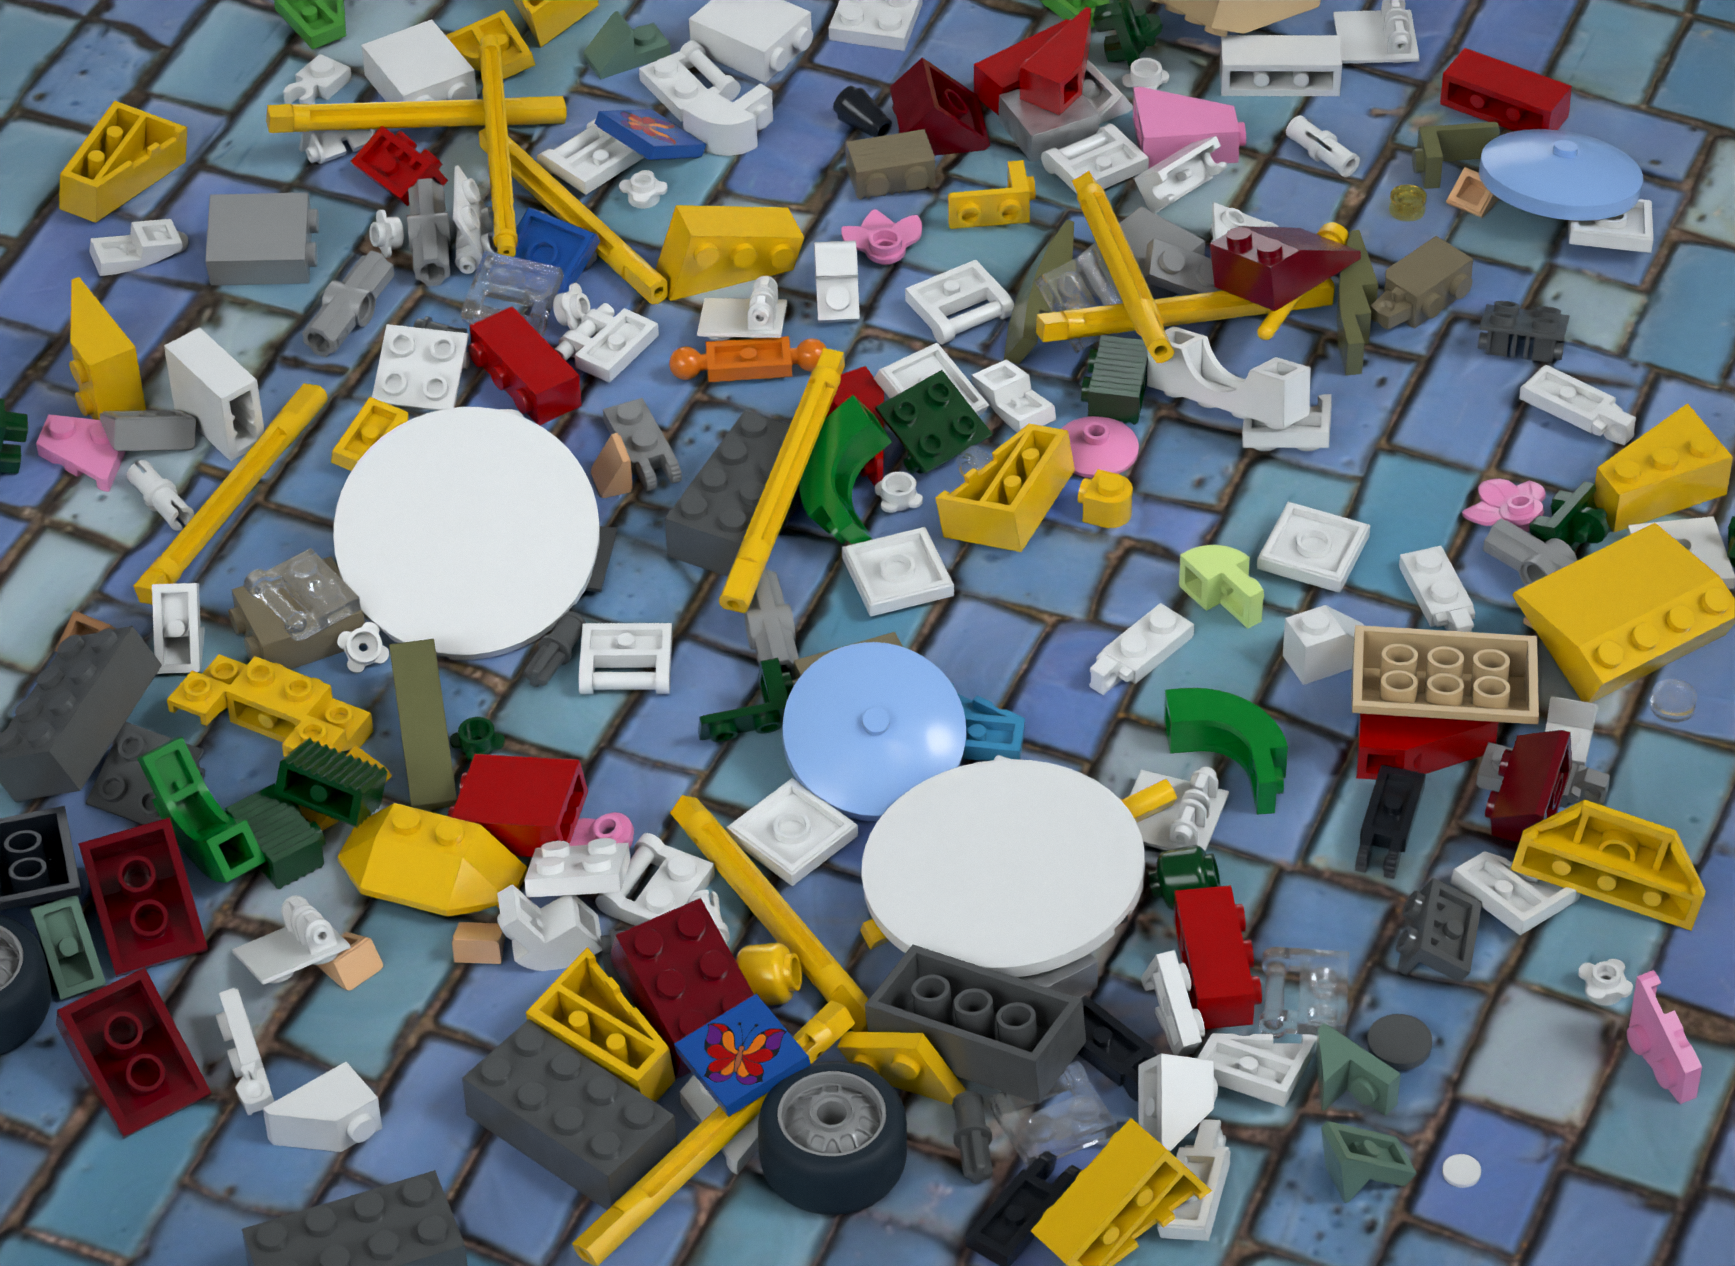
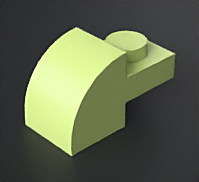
(1222, 577)

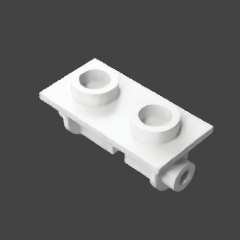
(328, 145)

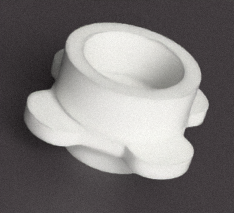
(1145, 73)
(643, 189)
(386, 233)
(571, 306)
(898, 492)
(368, 635)
(1605, 981)

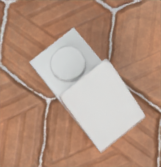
(177, 627)
(1576, 718)

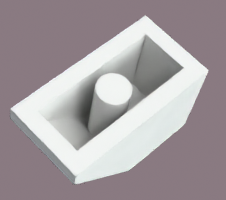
(1319, 643)
(1174, 1096)
(325, 1113)

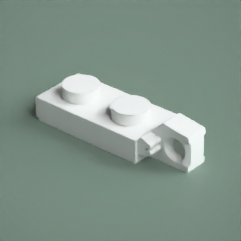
(1578, 404)
(1438, 589)
(1140, 648)
(245, 1058)
(1210, 1163)

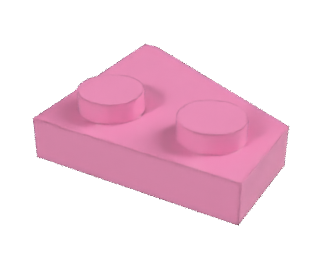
(80, 448)
(1662, 1041)

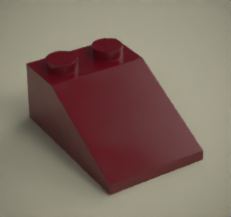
(1275, 263)
(143, 897)
(131, 1053)

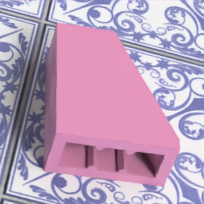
(1171, 121)

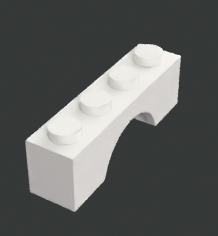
(1271, 392)

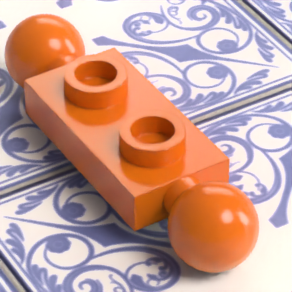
(746, 359)

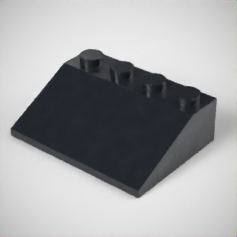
(36, 858)

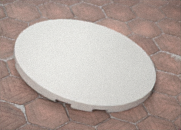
(467, 532)
(1004, 866)

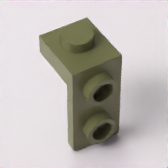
(1449, 144)

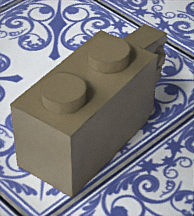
(1423, 284)

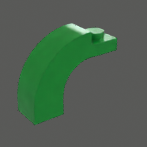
(842, 449)
(1232, 727)
(203, 830)

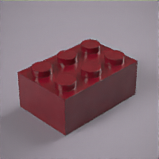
(679, 973)

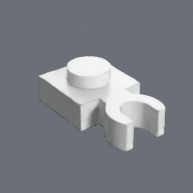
(318, 78)

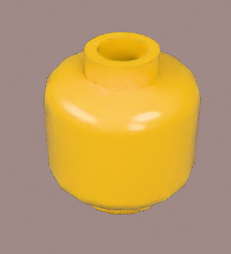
(771, 971)

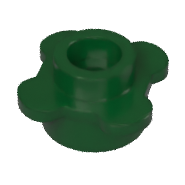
(477, 736)

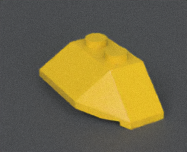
(429, 861)
(1614, 861)

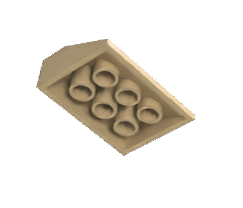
(1237, 15)
(1445, 674)

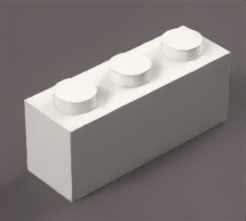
(1280, 65)

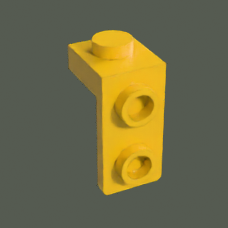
(994, 206)

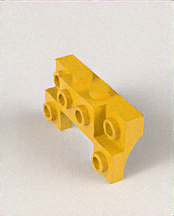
(272, 703)

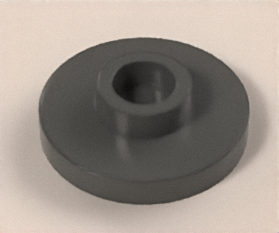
(1400, 1041)

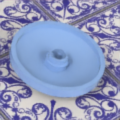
(1560, 174)
(871, 727)

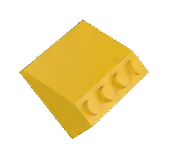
(1627, 611)

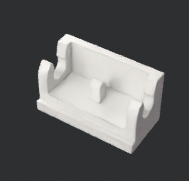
(1179, 174)

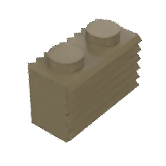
(890, 164)

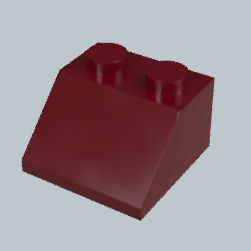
(941, 106)
(1532, 783)

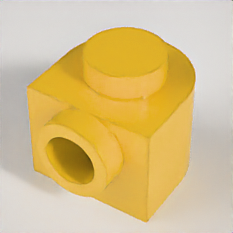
(1106, 499)

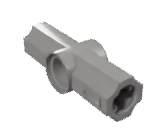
(429, 232)
(348, 304)
(1526, 552)
(771, 624)

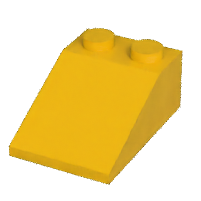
(103, 358)

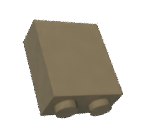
(269, 640)

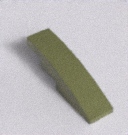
(1355, 295)
(1030, 301)
(423, 725)

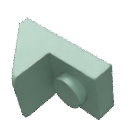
(622, 48)
(67, 946)
(1349, 1067)
(1361, 1155)

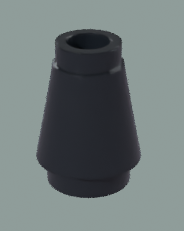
(861, 112)

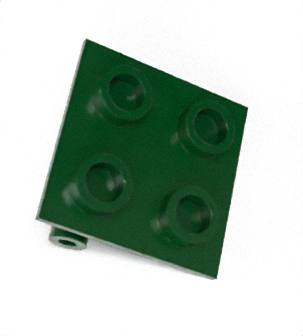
(932, 423)

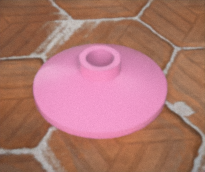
(1101, 445)

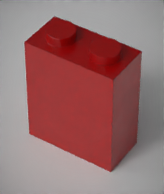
(522, 799)

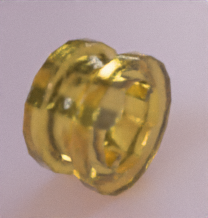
(1407, 202)

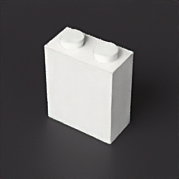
(752, 34)
(418, 66)
(215, 392)

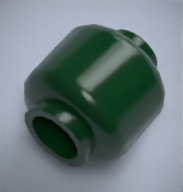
(1182, 870)

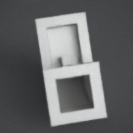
(727, 125)
(836, 281)
(547, 935)

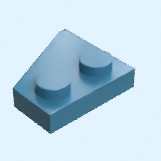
(991, 730)

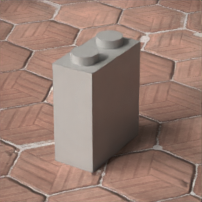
(1139, 230)
(261, 238)

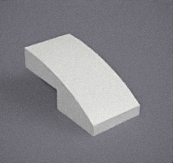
(145, 245)
(1011, 396)

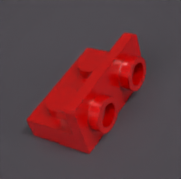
(396, 164)

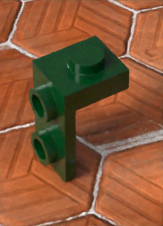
(763, 717)

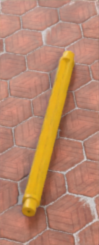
(498, 146)

